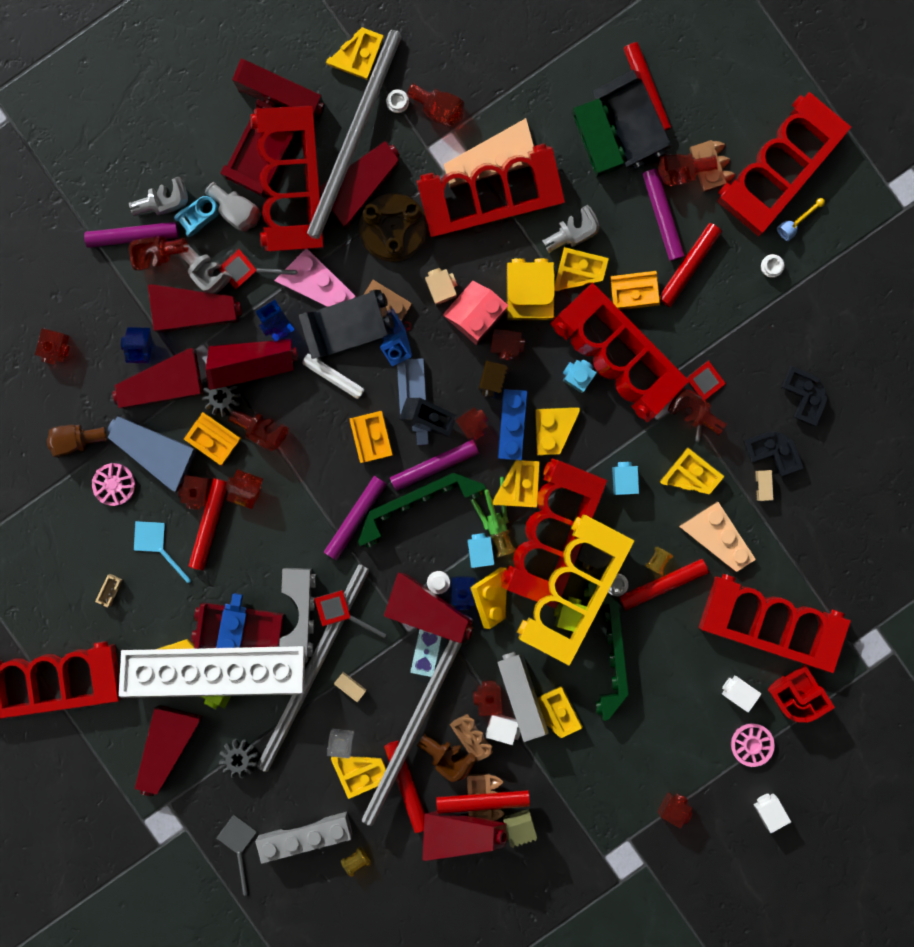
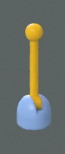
(789, 229)

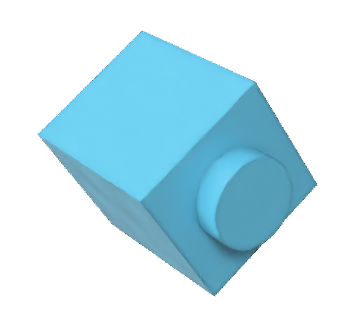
(625, 479)
(480, 550)

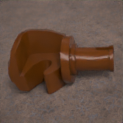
(69, 438)
(445, 759)

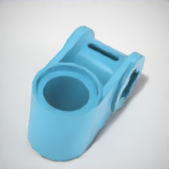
(196, 215)

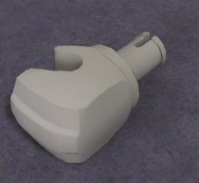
(159, 202)
(235, 208)
(572, 235)
(202, 272)

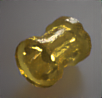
(503, 543)
(659, 560)
(355, 861)

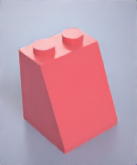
(476, 311)

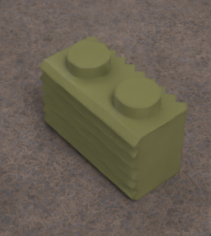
(520, 828)

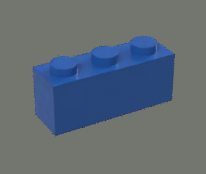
(512, 424)

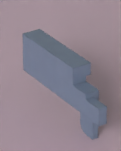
(412, 385)

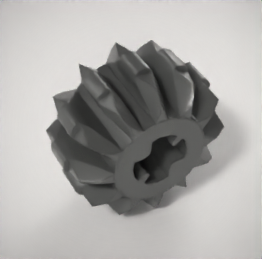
(227, 402)
(239, 767)

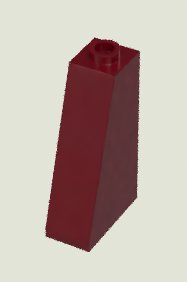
(267, 85)
(363, 182)
(187, 309)
(248, 361)
(166, 381)
(422, 609)
(165, 743)
(460, 835)

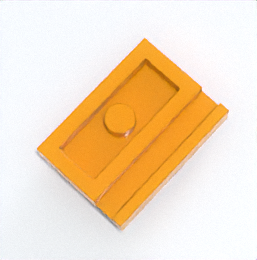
(635, 290)
(371, 436)
(212, 438)

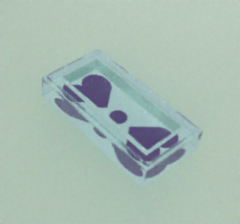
(425, 653)

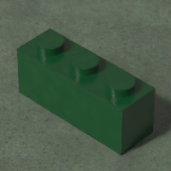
(598, 137)

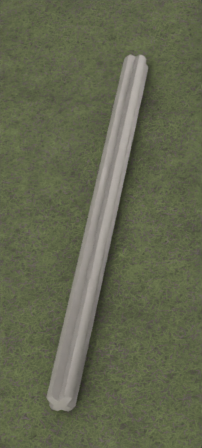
(354, 134)
(310, 673)
(411, 732)

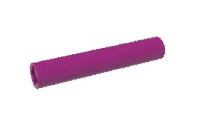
(663, 214)
(129, 234)
(434, 465)
(355, 518)

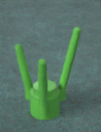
(495, 522)

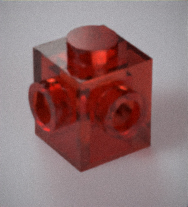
(507, 344)
(52, 346)
(473, 423)
(244, 489)
(194, 491)
(488, 698)
(675, 809)

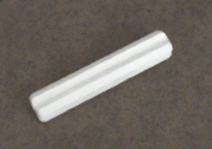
(333, 376)

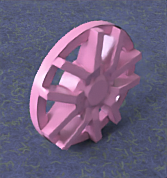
(113, 484)
(752, 745)

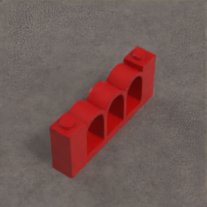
(288, 120)
(819, 121)
(545, 178)
(670, 379)
(558, 476)
(827, 642)
(104, 676)

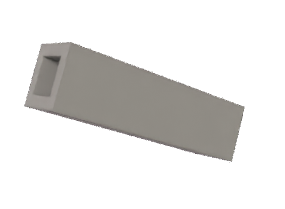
(522, 696)

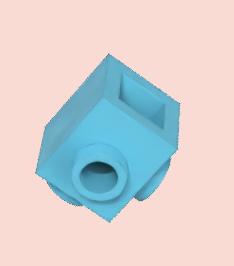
(579, 375)

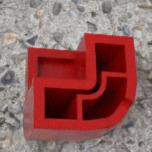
(800, 696)

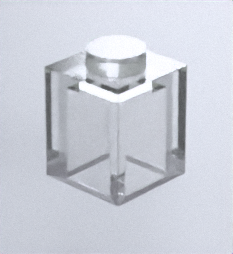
(340, 743)

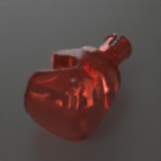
(438, 105)
(683, 169)
(143, 249)
(701, 410)
(257, 430)

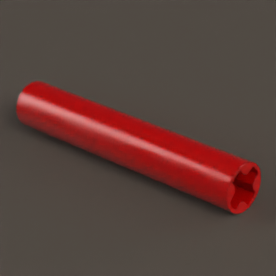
(638, 63)
(690, 264)
(208, 524)
(663, 584)
(408, 791)
(482, 802)

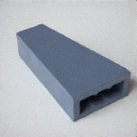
(155, 452)

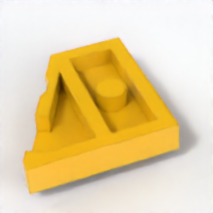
(358, 54)
(520, 485)
(359, 773)

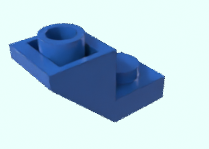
(396, 346)

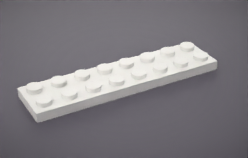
(212, 672)

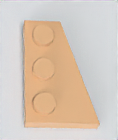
(719, 536)

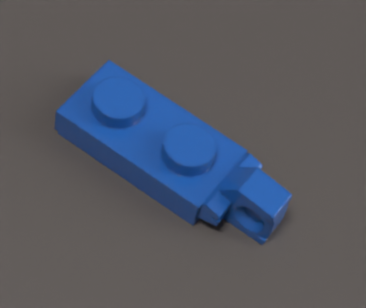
(232, 623)

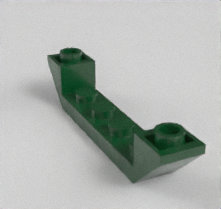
(371, 531)
(610, 702)

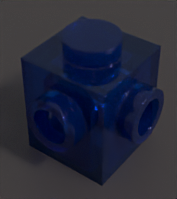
(274, 321)
(137, 345)
(461, 592)

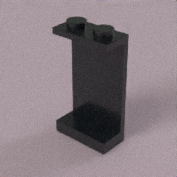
(634, 119)
(347, 324)

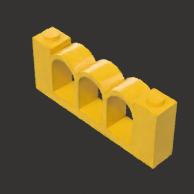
(603, 538)

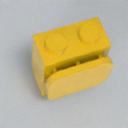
(530, 290)

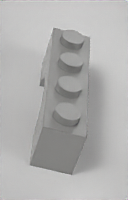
(298, 585)
(320, 834)

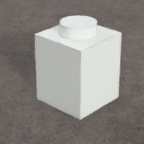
(740, 693)
(503, 729)
(771, 812)

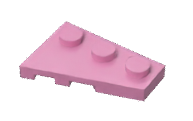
(315, 281)

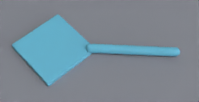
(150, 537)

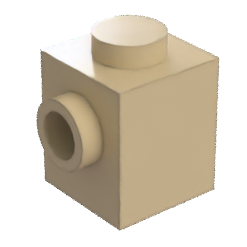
(441, 285)

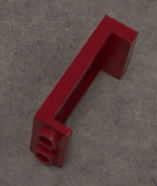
(246, 163)
(260, 628)

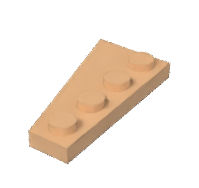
(496, 150)

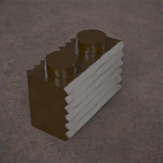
(492, 379)

